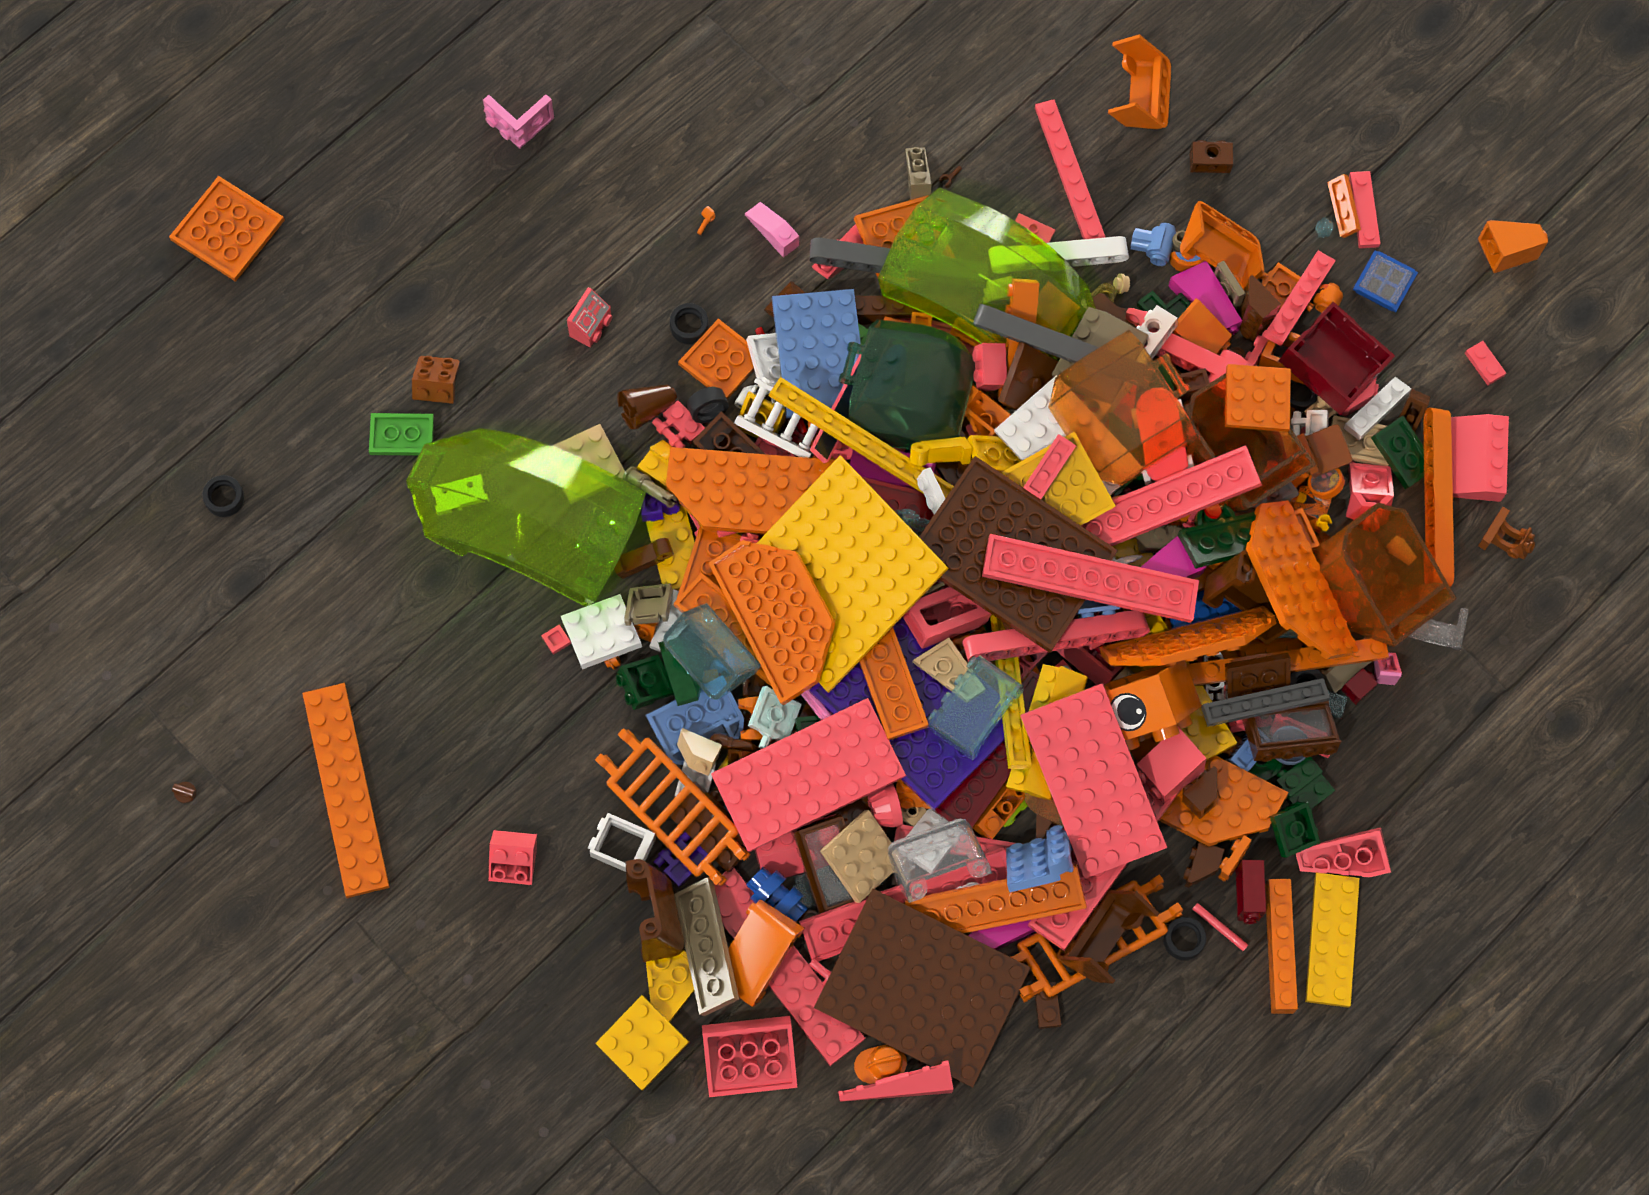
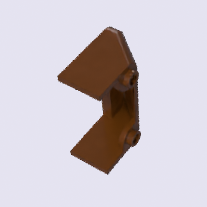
(1101, 932)

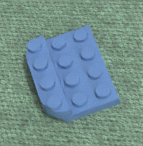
(700, 717)
(1039, 860)

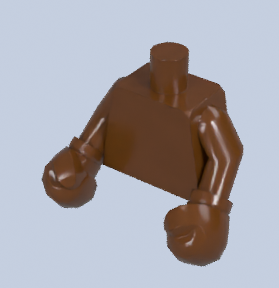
(736, 750)

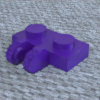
(653, 509)

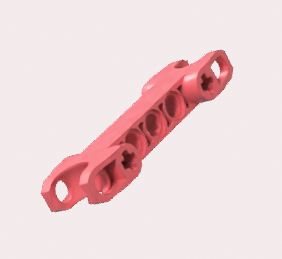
(1189, 355)

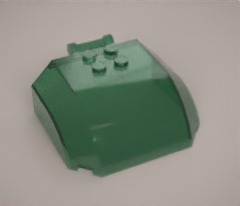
(909, 383)

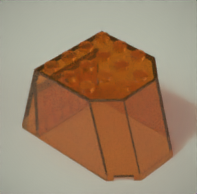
(1275, 454)
(1383, 575)

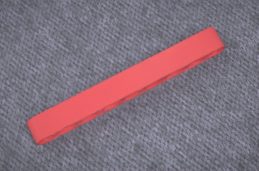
(1079, 633)

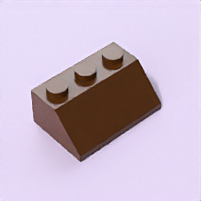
(1257, 309)

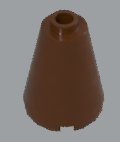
(645, 403)

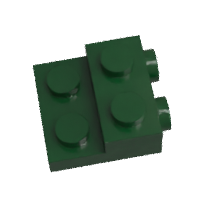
(644, 682)
(1304, 783)
(1295, 829)

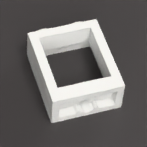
(604, 826)

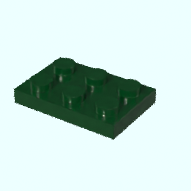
(1401, 451)

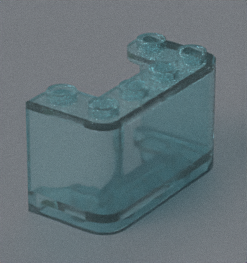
(974, 706)

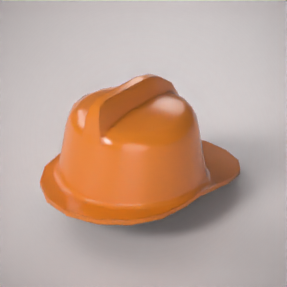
(879, 1063)

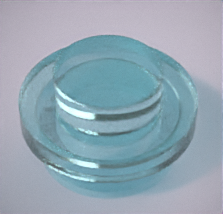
(1324, 227)

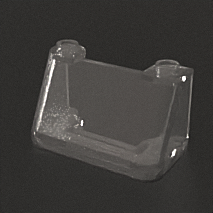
(935, 853)

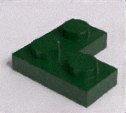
(1175, 306)

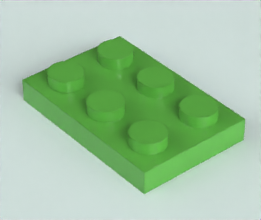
(400, 433)

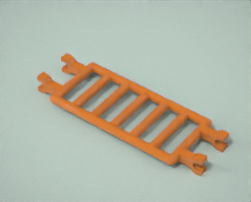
(704, 802)
(1043, 985)

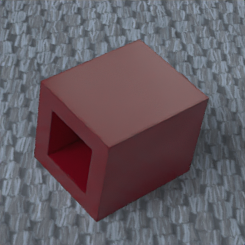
(1359, 686)

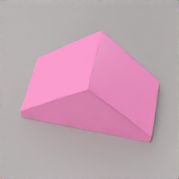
(1387, 670)

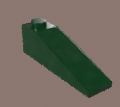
(683, 685)

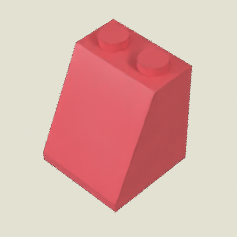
(1171, 766)

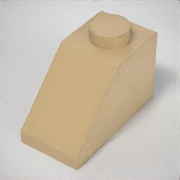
(698, 751)

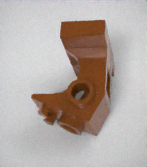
(1524, 538)

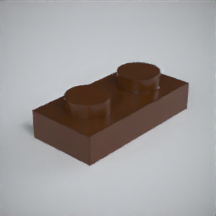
(1047, 1010)

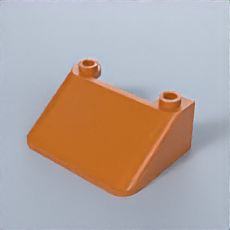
(1221, 239)

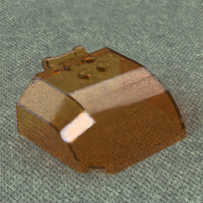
(1122, 409)

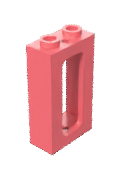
(930, 635)

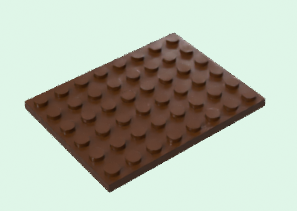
(989, 504)
(922, 987)

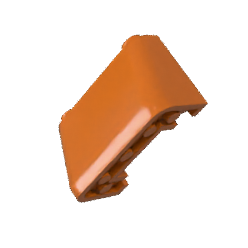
(761, 949)

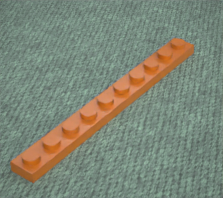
(1301, 660)

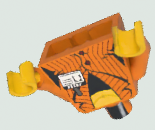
(1314, 508)

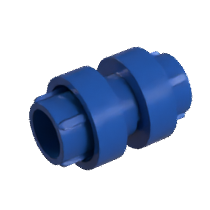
(772, 891)

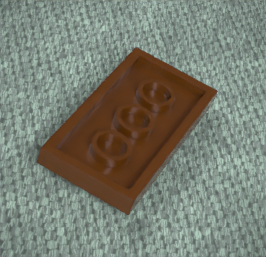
(726, 857)

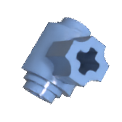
(1155, 243)

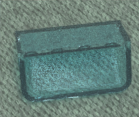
(710, 651)

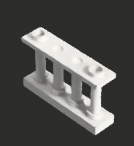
(766, 430)

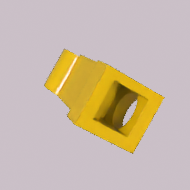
(941, 451)

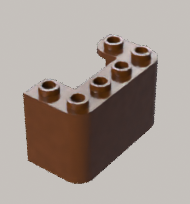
(1242, 587)

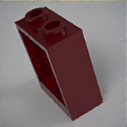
(1250, 891)

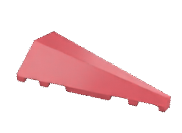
(914, 1083)

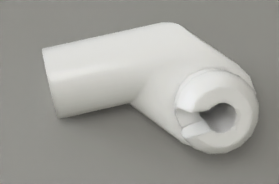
(740, 400)

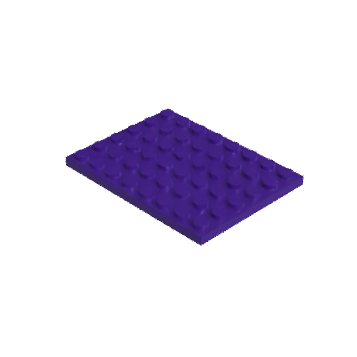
(930, 763)

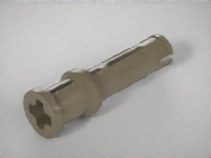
(644, 483)

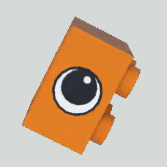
(1153, 703)

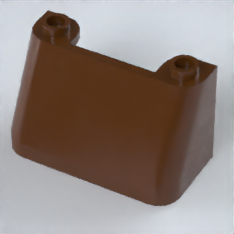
(662, 934)

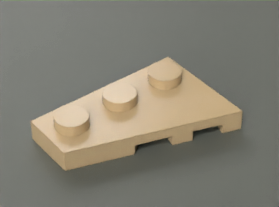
(943, 663)

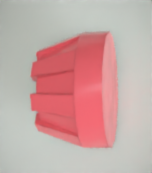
(886, 807)

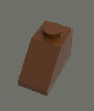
(1415, 408)

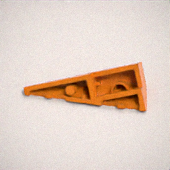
(984, 413)

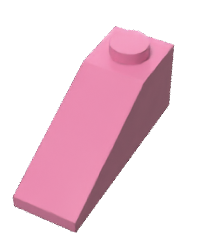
(774, 229)

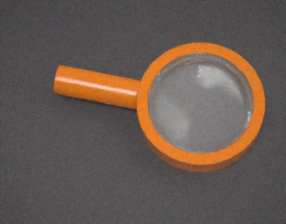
(1326, 485)

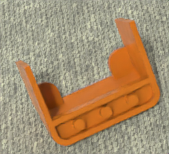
(1149, 84)

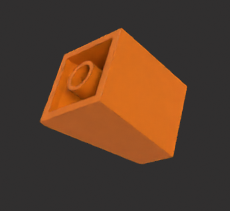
(1511, 243)
(1203, 328)

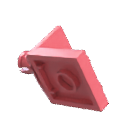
(1368, 486)

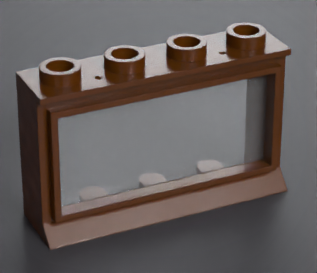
(1293, 733)
(823, 881)

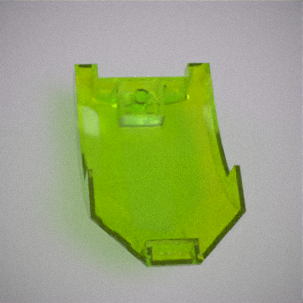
(965, 256)
(525, 508)

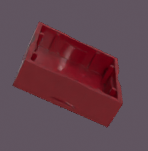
(1336, 358)

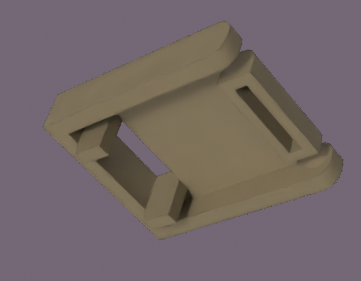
(648, 610)

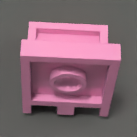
(524, 128)

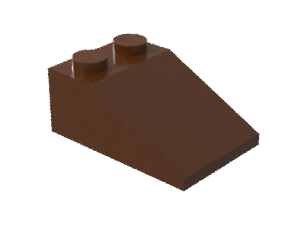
(725, 436)

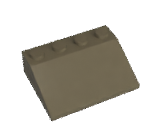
(1098, 329)

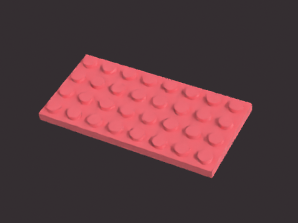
(808, 775)
(1093, 781)

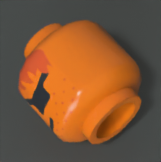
(1326, 295)

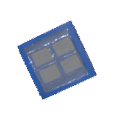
(1385, 281)

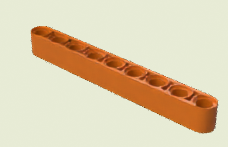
(1439, 489)

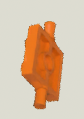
(1281, 283)

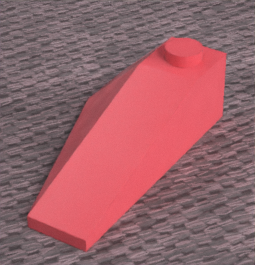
(1354, 854)

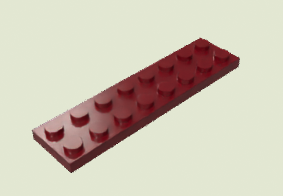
(983, 785)

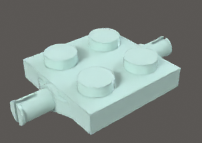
(772, 718)

